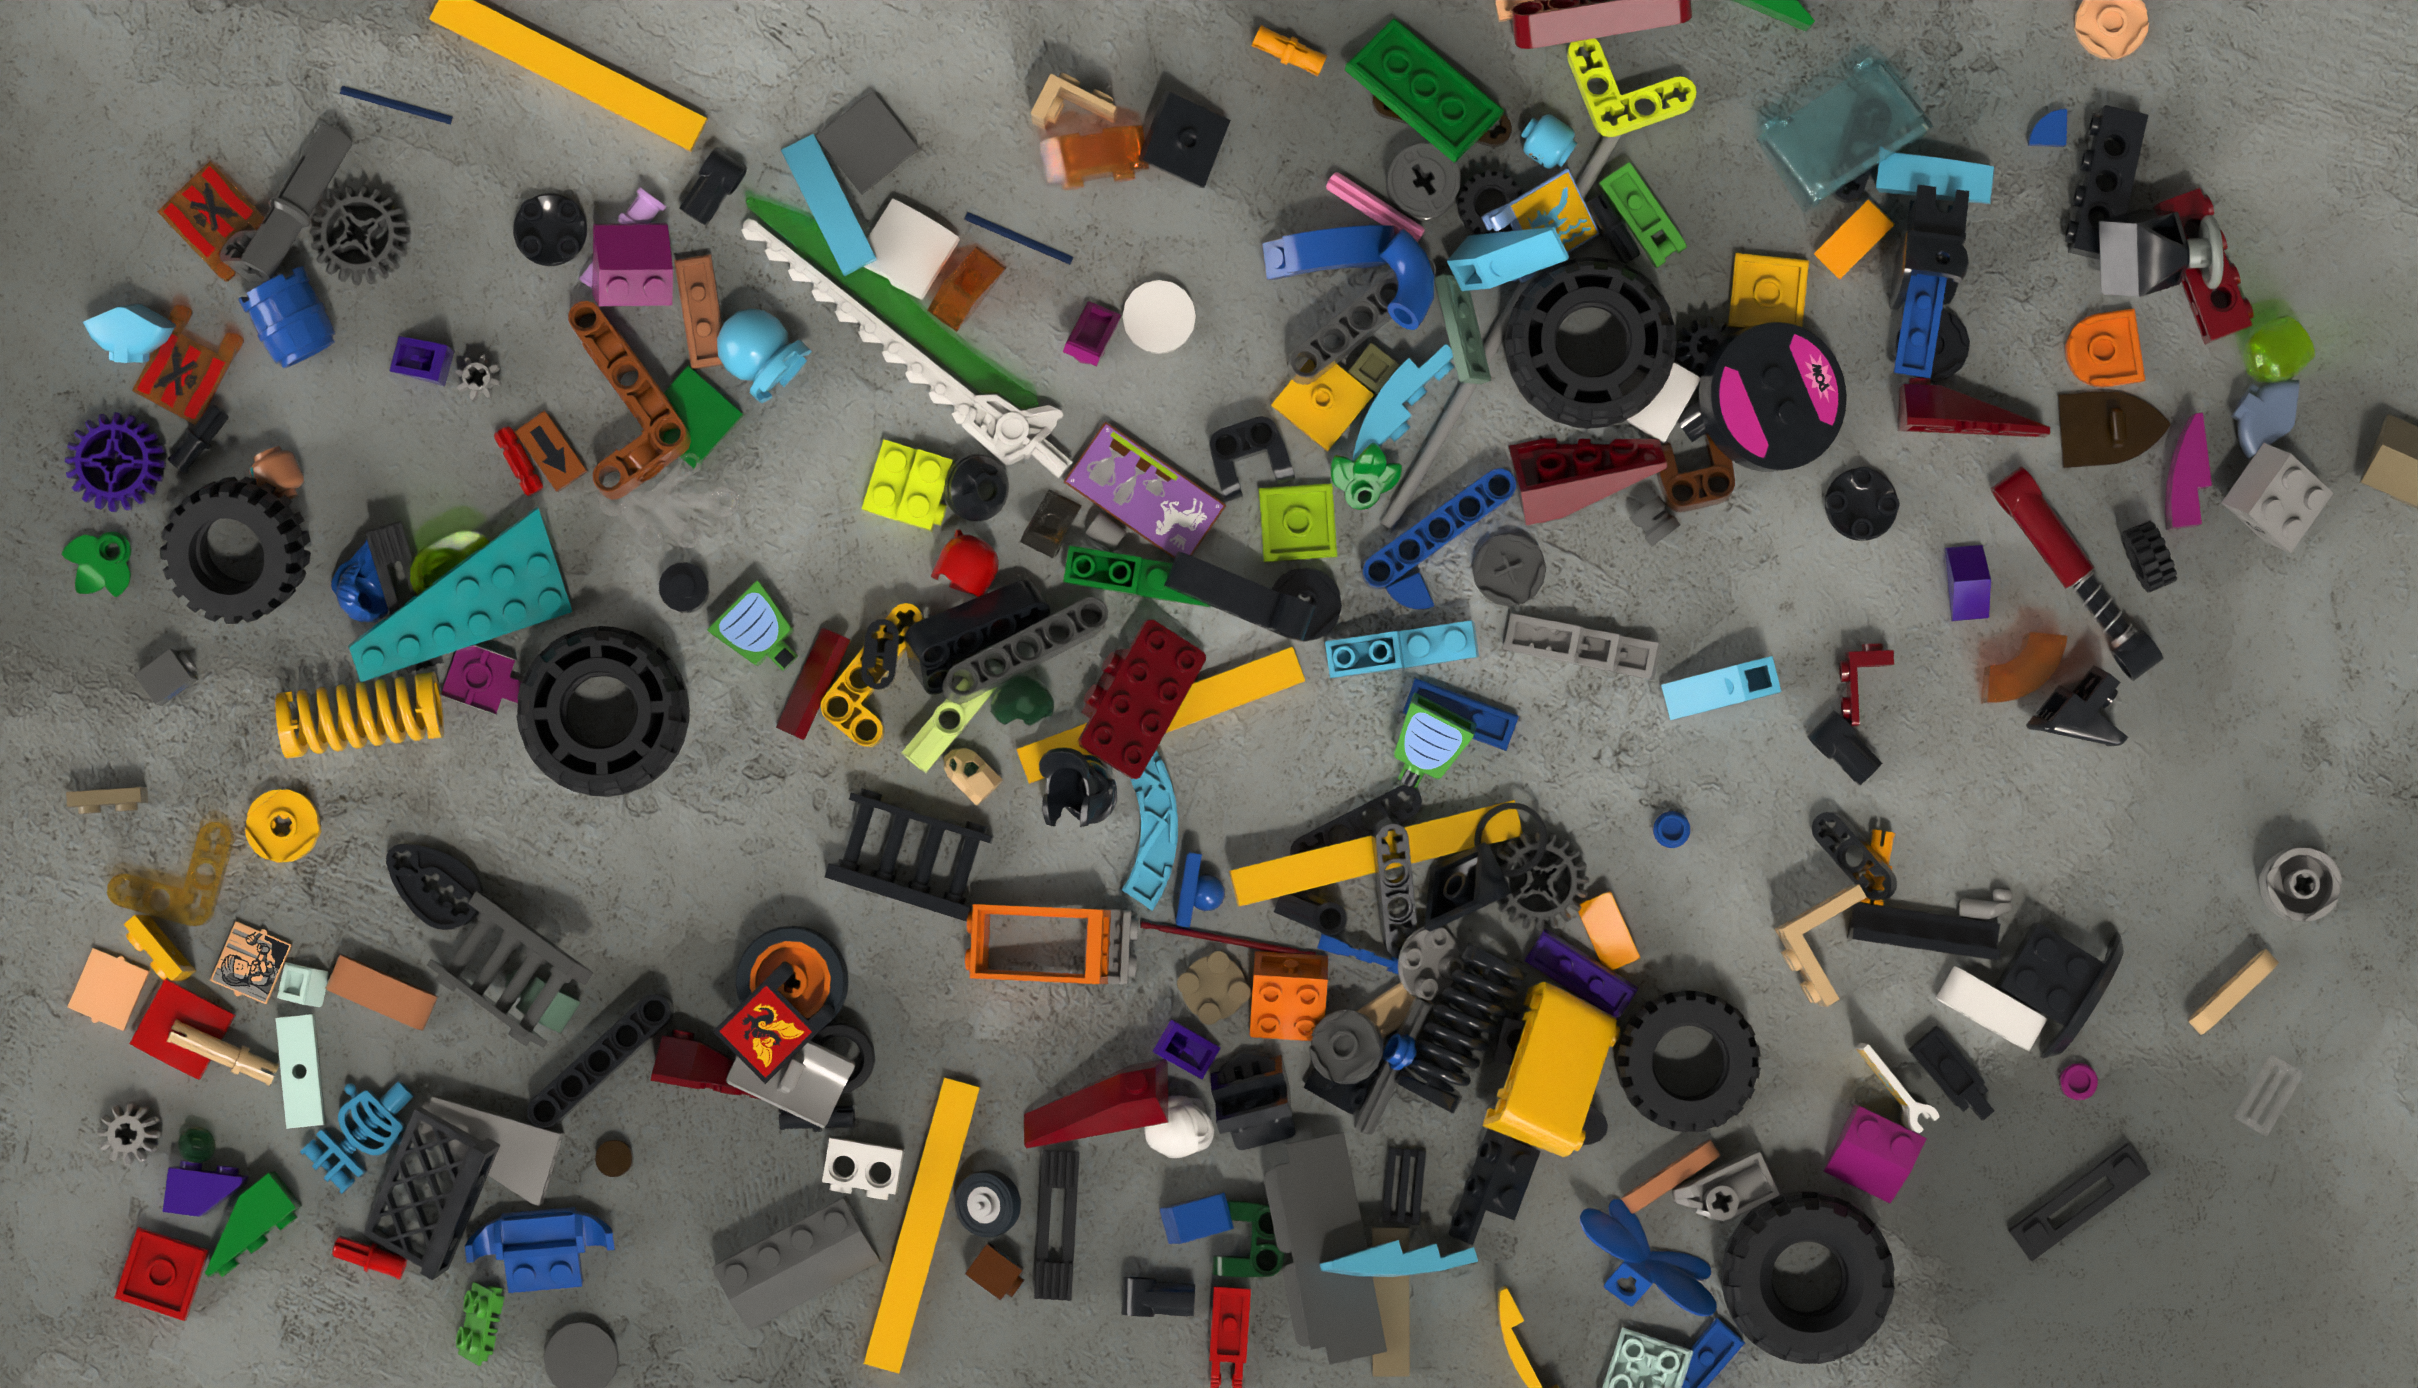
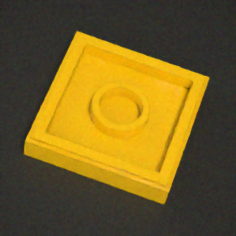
(1767, 290)

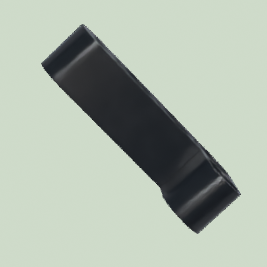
(1240, 597)
(970, 628)

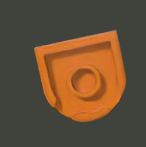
(2106, 350)

